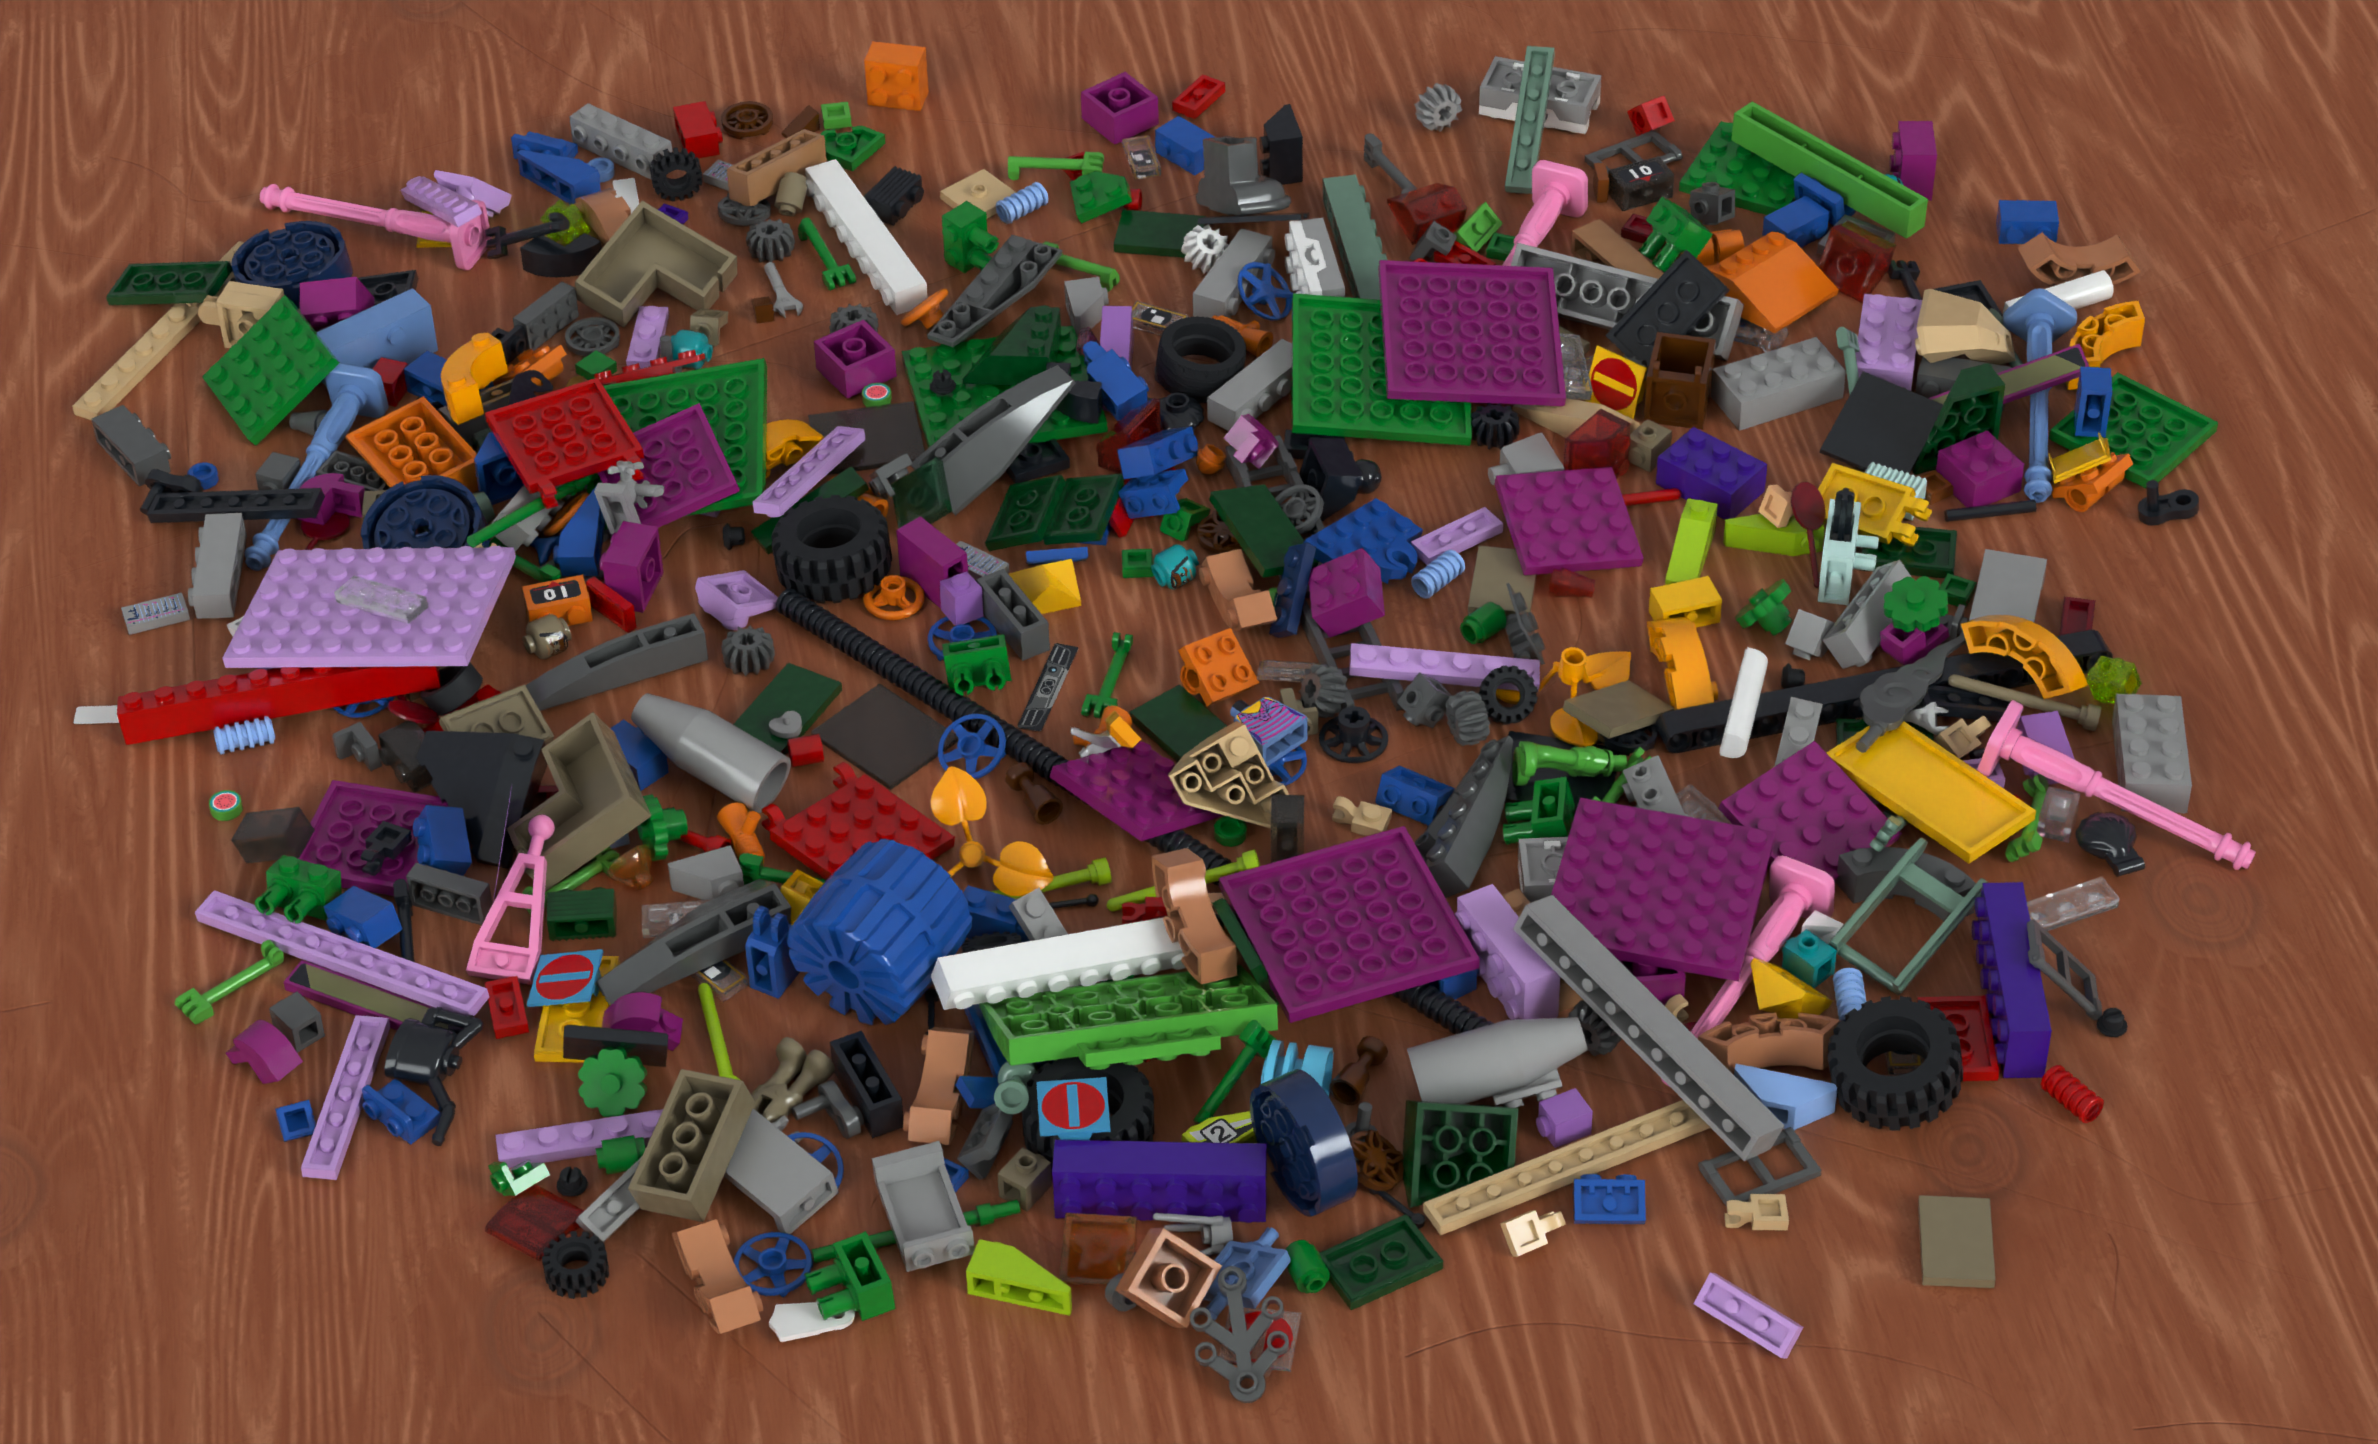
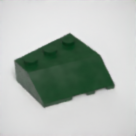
(1020, 349)
(1454, 1146)

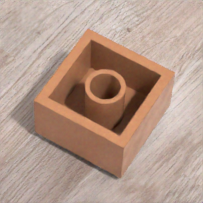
(1168, 1277)

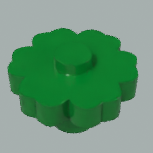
(1916, 604)
(1767, 609)
(661, 827)
(612, 1081)

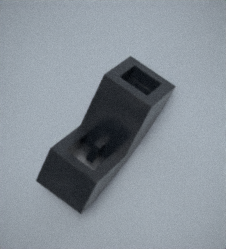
(550, 259)
(1083, 400)

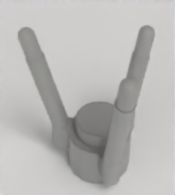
(1214, 1230)

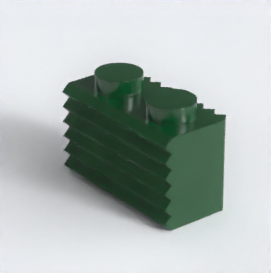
(581, 914)

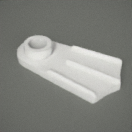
(804, 1320)

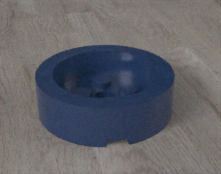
(292, 256)
(432, 501)
(1304, 1142)

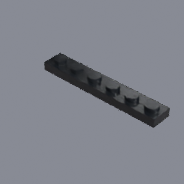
(251, 503)

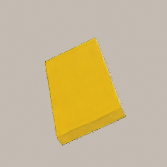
(555, 1017)

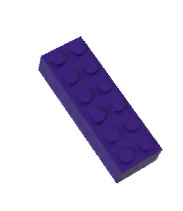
(2012, 983)
(1160, 1178)

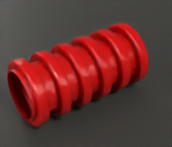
(2072, 1094)

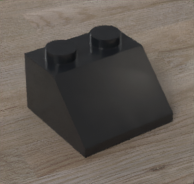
(1282, 148)
(1332, 472)

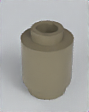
(791, 194)

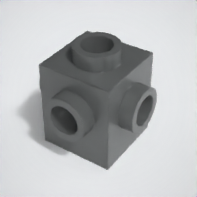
(1712, 203)
(1424, 701)

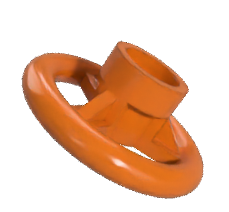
(927, 311)
(562, 518)
(893, 594)

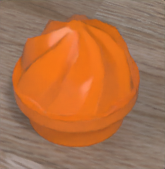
(1210, 459)

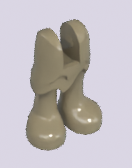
(773, 1097)

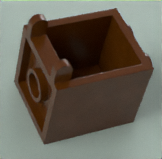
(1679, 380)

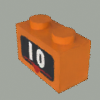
(559, 597)

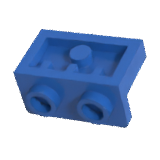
(543, 144)
(1823, 196)
(1153, 494)
(1412, 794)
(400, 1110)
(1609, 1200)

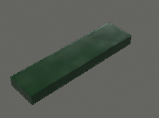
(843, 484)

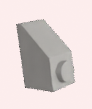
(1085, 302)
(1807, 635)
(706, 874)

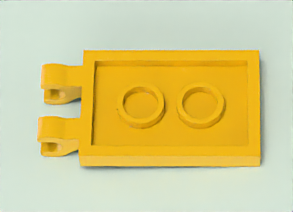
(1881, 501)

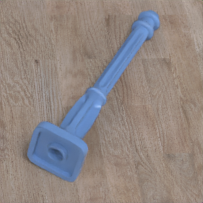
(2039, 321)
(351, 393)

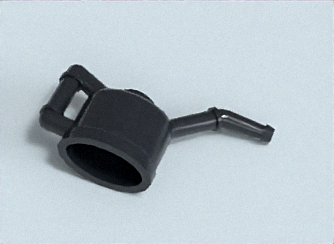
(429, 1055)

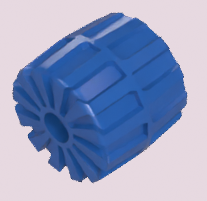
(879, 930)

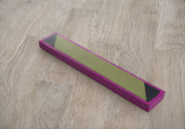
(2038, 374)
(355, 995)

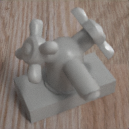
(619, 499)

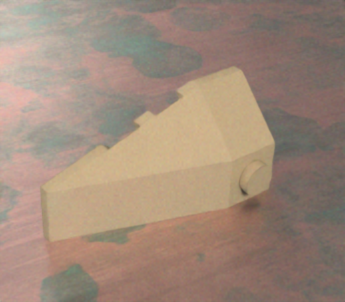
(1567, 418)

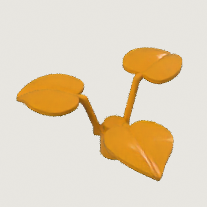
(1598, 669)
(1021, 864)

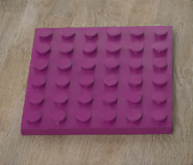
(1471, 333)
(1664, 886)
(1348, 923)

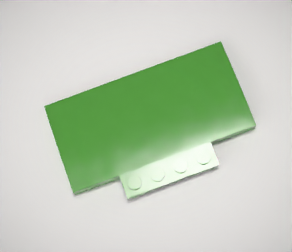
(1128, 1019)

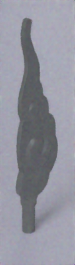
(1899, 692)

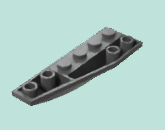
(1003, 281)
(994, 435)
(623, 662)
(1468, 820)
(696, 941)

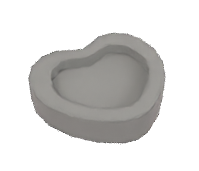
(786, 726)

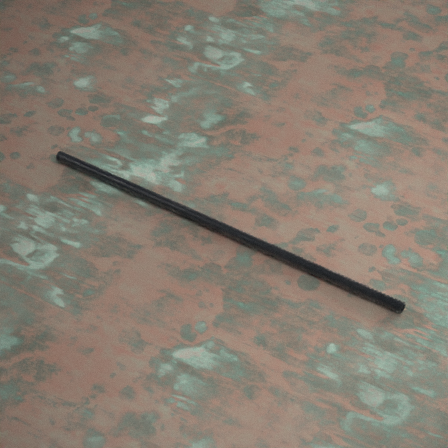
(1041, 759)

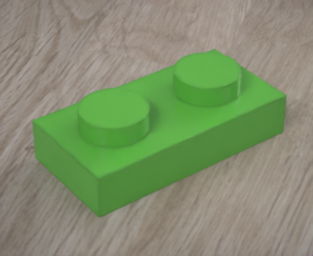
(1478, 227)

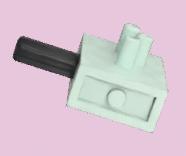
(1839, 549)

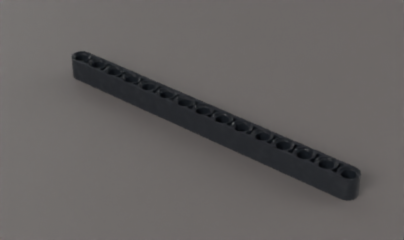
(1705, 724)

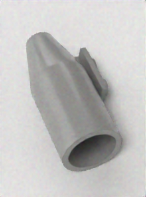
(714, 750)
(1498, 1060)

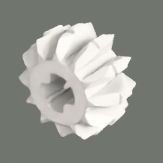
(1203, 247)

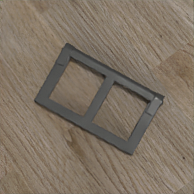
(1625, 148)
(2062, 978)
(1771, 1186)

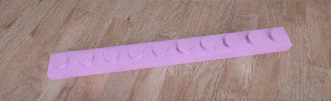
(343, 955)

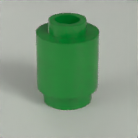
(1483, 623)
(620, 1153)
(1307, 1267)

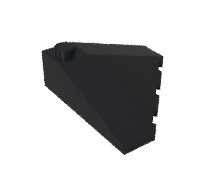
(477, 775)

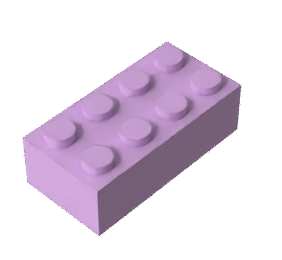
(1888, 338)
(1507, 962)

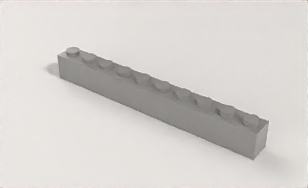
(1648, 1027)

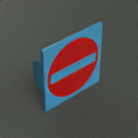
(566, 978)
(1073, 1108)

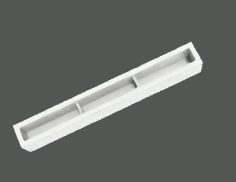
(865, 236)
(1055, 963)

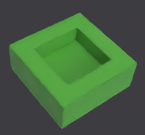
(836, 115)

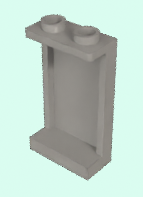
(2009, 585)
(779, 1174)
(922, 1206)

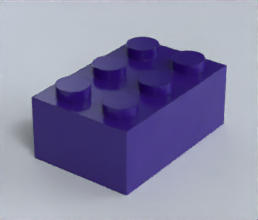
(1712, 472)

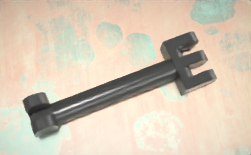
(1374, 157)

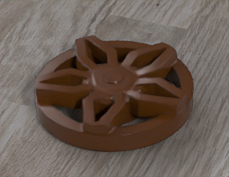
(746, 119)
(1219, 533)
(1374, 1160)

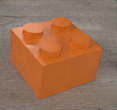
(896, 76)

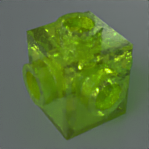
(574, 215)
(2112, 677)

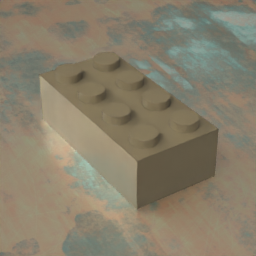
(692, 1145)

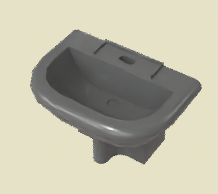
(1233, 179)

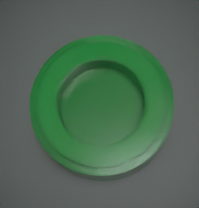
(1230, 831)

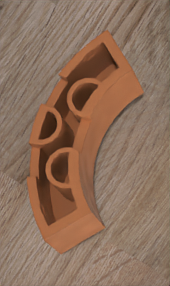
(603, 212)
(2062, 263)
(1234, 593)
(1191, 919)
(1772, 1041)
(938, 1099)
(720, 1285)

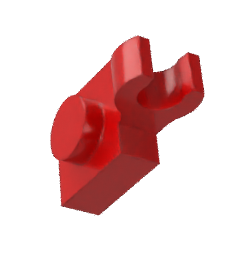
(1152, 909)

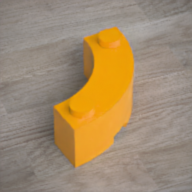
(2107, 333)
(469, 370)
(788, 442)
(2034, 646)
(1687, 671)

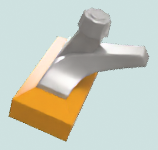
(1116, 735)

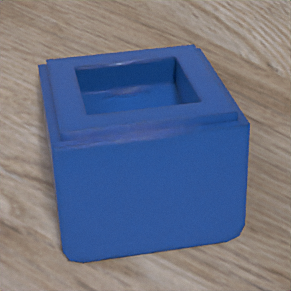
(296, 1120)

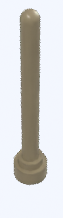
(2086, 715)

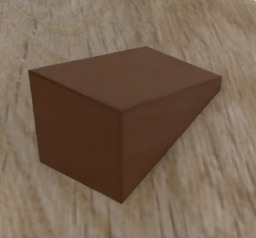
(807, 119)
(763, 309)

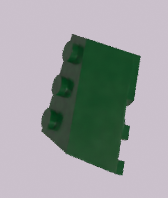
(1969, 409)

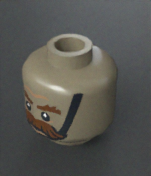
(547, 636)

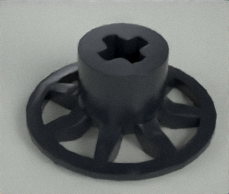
(1353, 730)

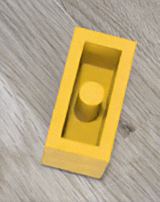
(1690, 598)

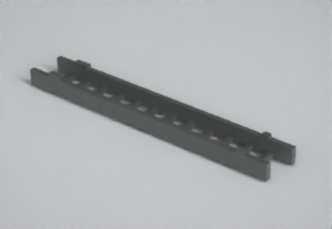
(1315, 635)

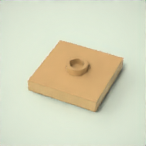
(979, 189)

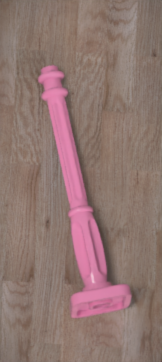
(1554, 192)
(467, 240)
(2009, 743)
(1795, 893)

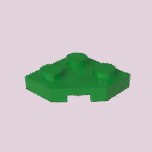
(852, 147)
(1099, 194)

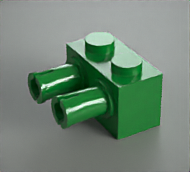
(1678, 229)
(967, 238)
(977, 663)
(1549, 812)
(299, 889)
(861, 1273)

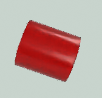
(805, 750)

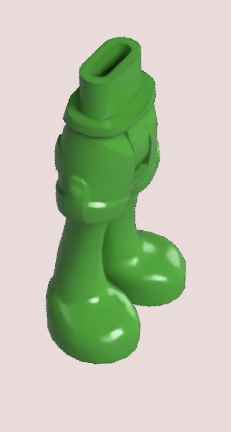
(1577, 761)

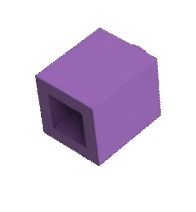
(961, 598)
(1564, 1118)

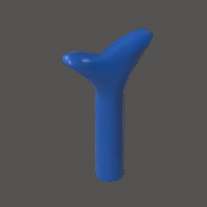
(544, 546)

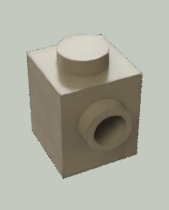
(1647, 444)
(1025, 1178)

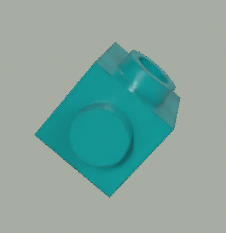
(1809, 958)

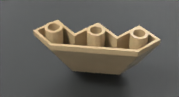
(1960, 326)
(1227, 777)

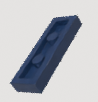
(1292, 589)

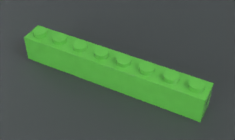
(1856, 182)

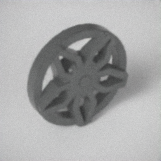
(743, 214)
(592, 336)
(1298, 507)

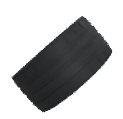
(1199, 337)

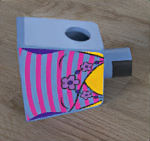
(1272, 726)

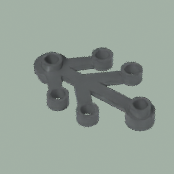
(1240, 1340)

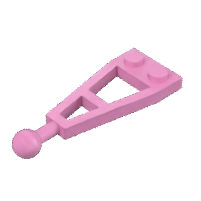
(502, 960)

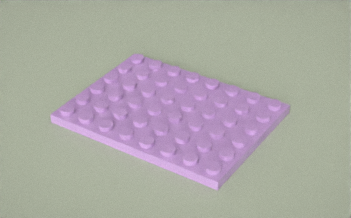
(302, 625)

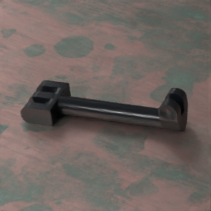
(501, 240)
(1907, 274)
(404, 911)

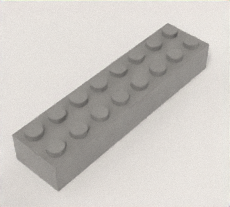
(1604, 294)

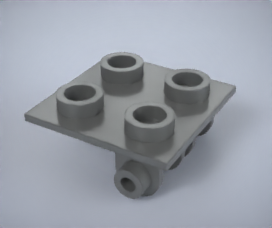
(1521, 630)

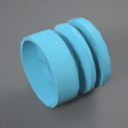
(1316, 1062)

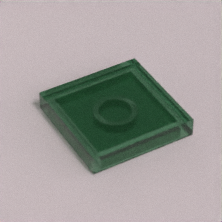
(922, 494)

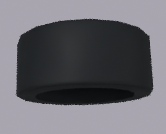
(457, 687)

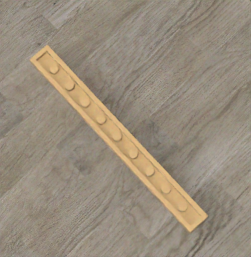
(144, 355)
(1563, 1166)

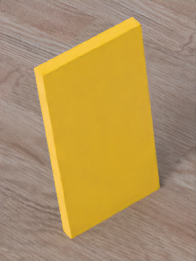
(1934, 791)

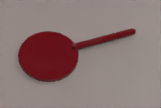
(1810, 514)
(333, 528)
(412, 711)

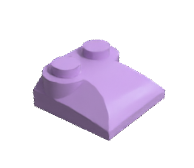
(475, 189)
(734, 597)

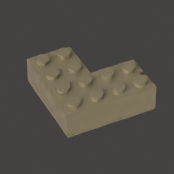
(649, 254)
(594, 800)

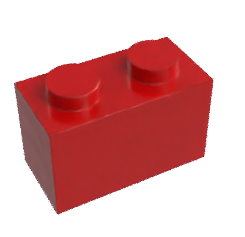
(697, 129)

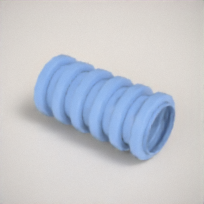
(1022, 202)
(1438, 574)
(244, 735)
(1848, 991)

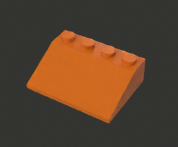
(1774, 281)
(415, 444)

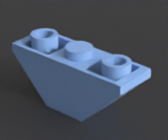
(1789, 1097)

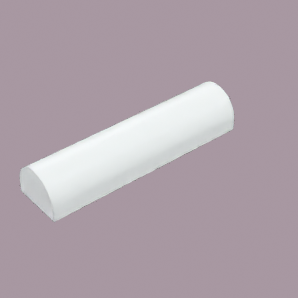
(2080, 291)
(1744, 704)

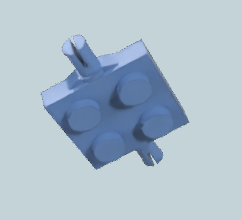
(1259, 1263)

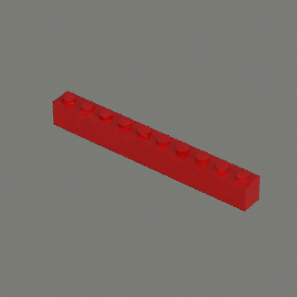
(261, 693)

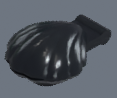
(1180, 411)
(2111, 839)

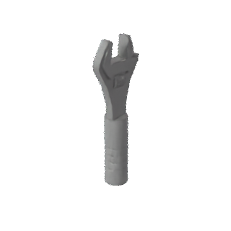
(784, 299)
(1927, 717)

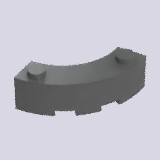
(1865, 868)

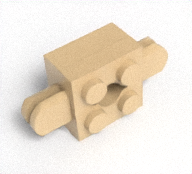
(238, 309)

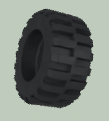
(832, 548)
(1900, 1098)
(1128, 1100)

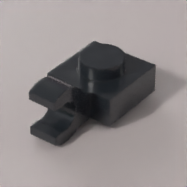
(385, 841)

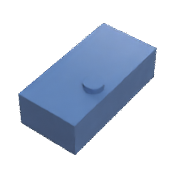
(391, 330)

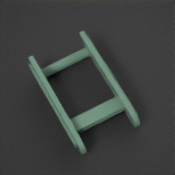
(1926, 885)

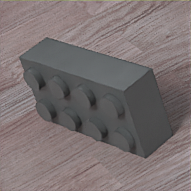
(548, 315)
(354, 470)
(449, 893)

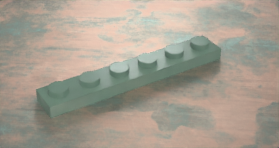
(1529, 118)

